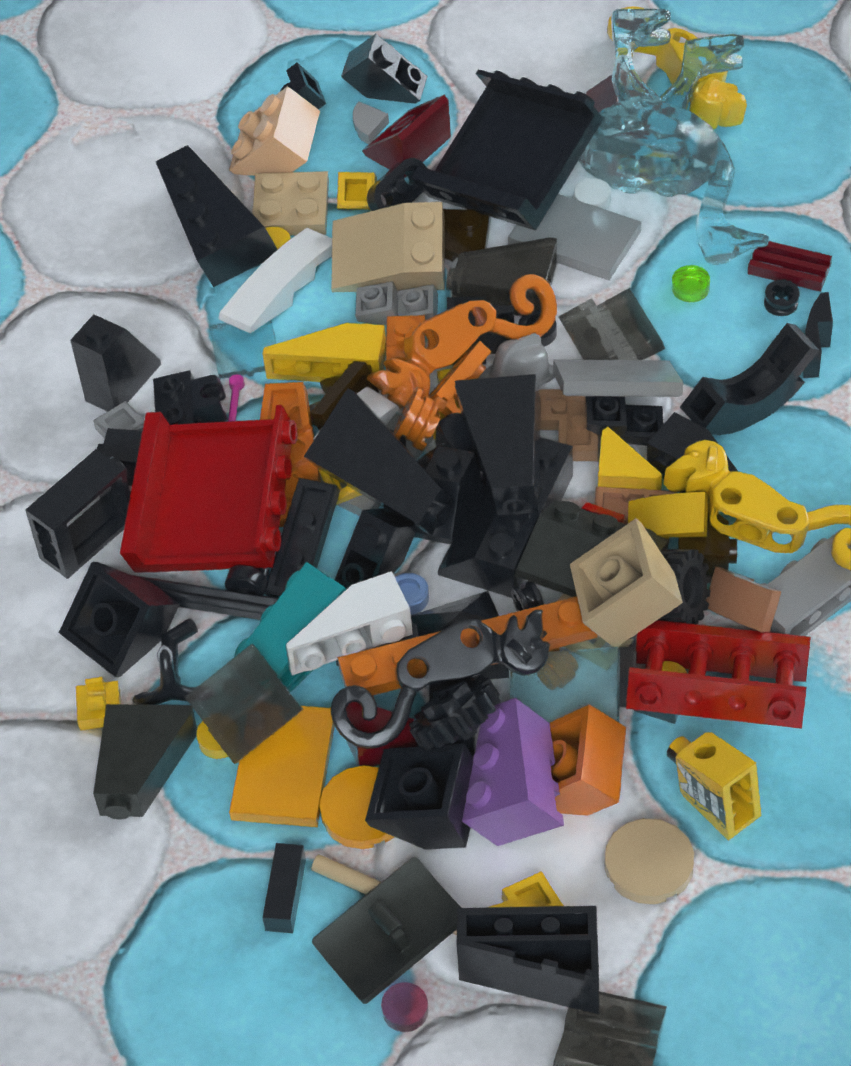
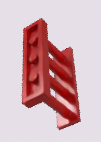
(722, 651)

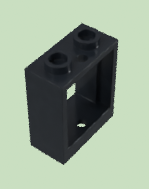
(73, 546)

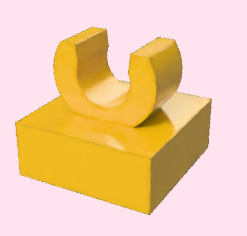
(92, 701)

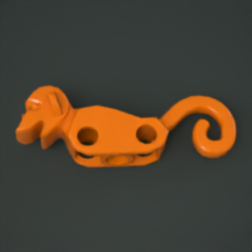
(452, 335)

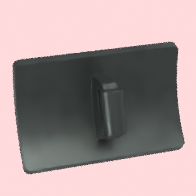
(388, 930)

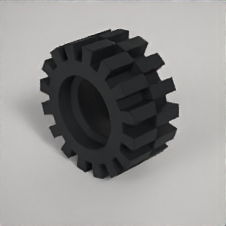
(692, 584)

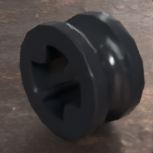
(781, 289)
(526, 597)

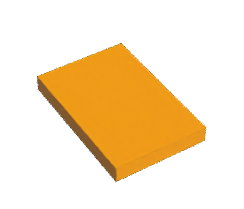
(286, 773)

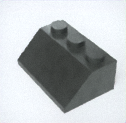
(560, 538)

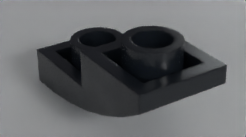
(630, 422)

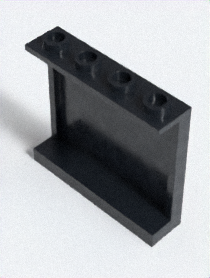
(513, 150)

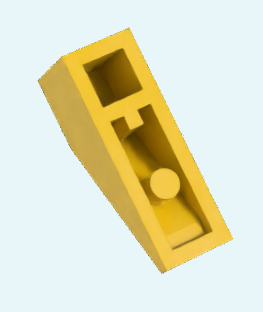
(326, 352)

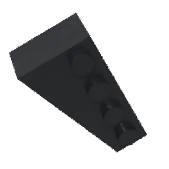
(217, 224)

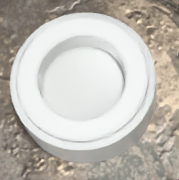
(593, 192)

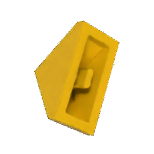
(623, 466)

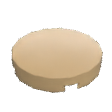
(649, 861)

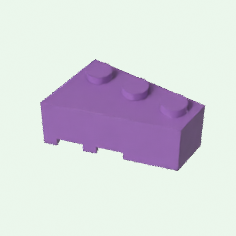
(512, 777)

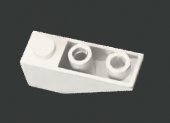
(357, 621)

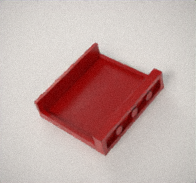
(208, 494)

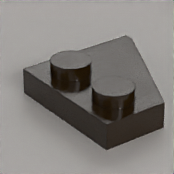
(465, 232)

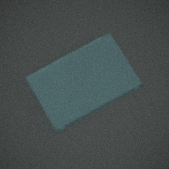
(571, 682)

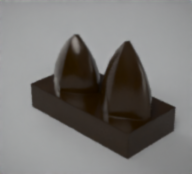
(335, 386)

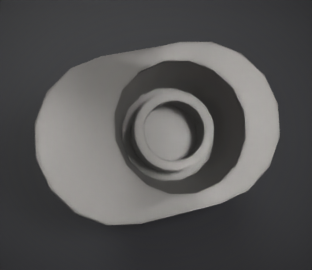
(521, 357)

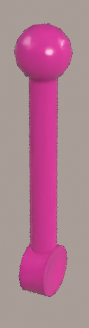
(236, 383)

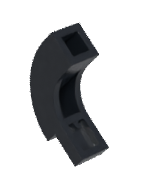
(757, 392)

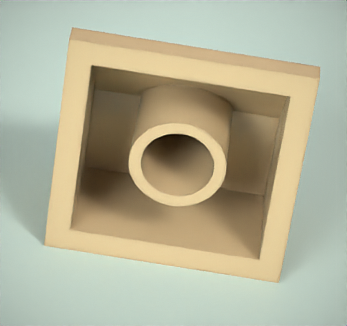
(624, 584)

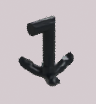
(167, 656)

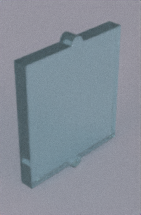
(238, 350)

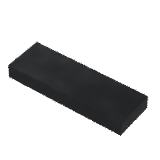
(303, 532)

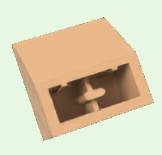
(275, 135)

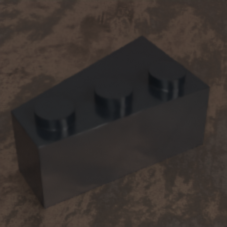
(532, 952)

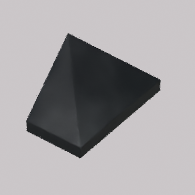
(439, 618)

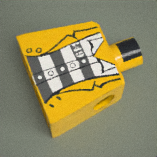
(717, 782)

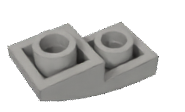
(384, 300)

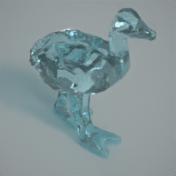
(660, 145)

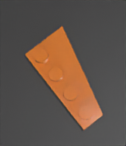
(296, 404)

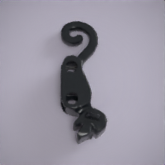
(446, 661)

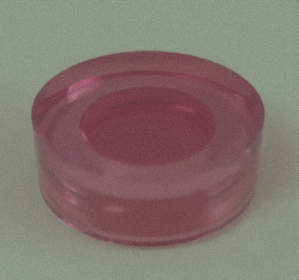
(404, 1007)

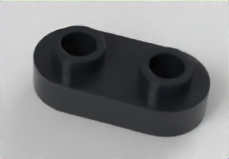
(394, 187)

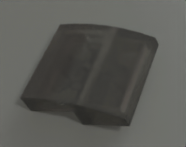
(612, 329)
(244, 703)
(620, 1036)

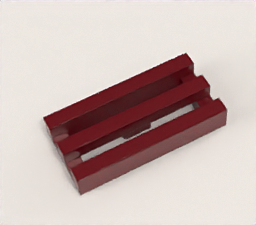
(791, 260)

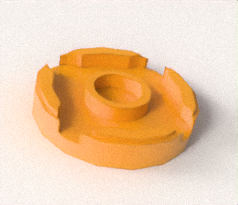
(345, 808)

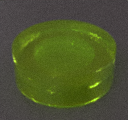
(690, 283)

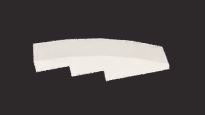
(273, 284)

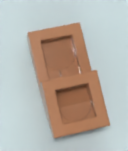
(742, 599)

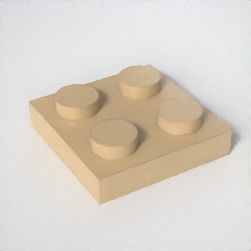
(292, 200)

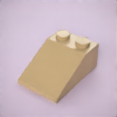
(390, 245)

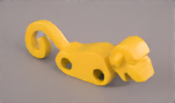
(712, 97)
(753, 503)

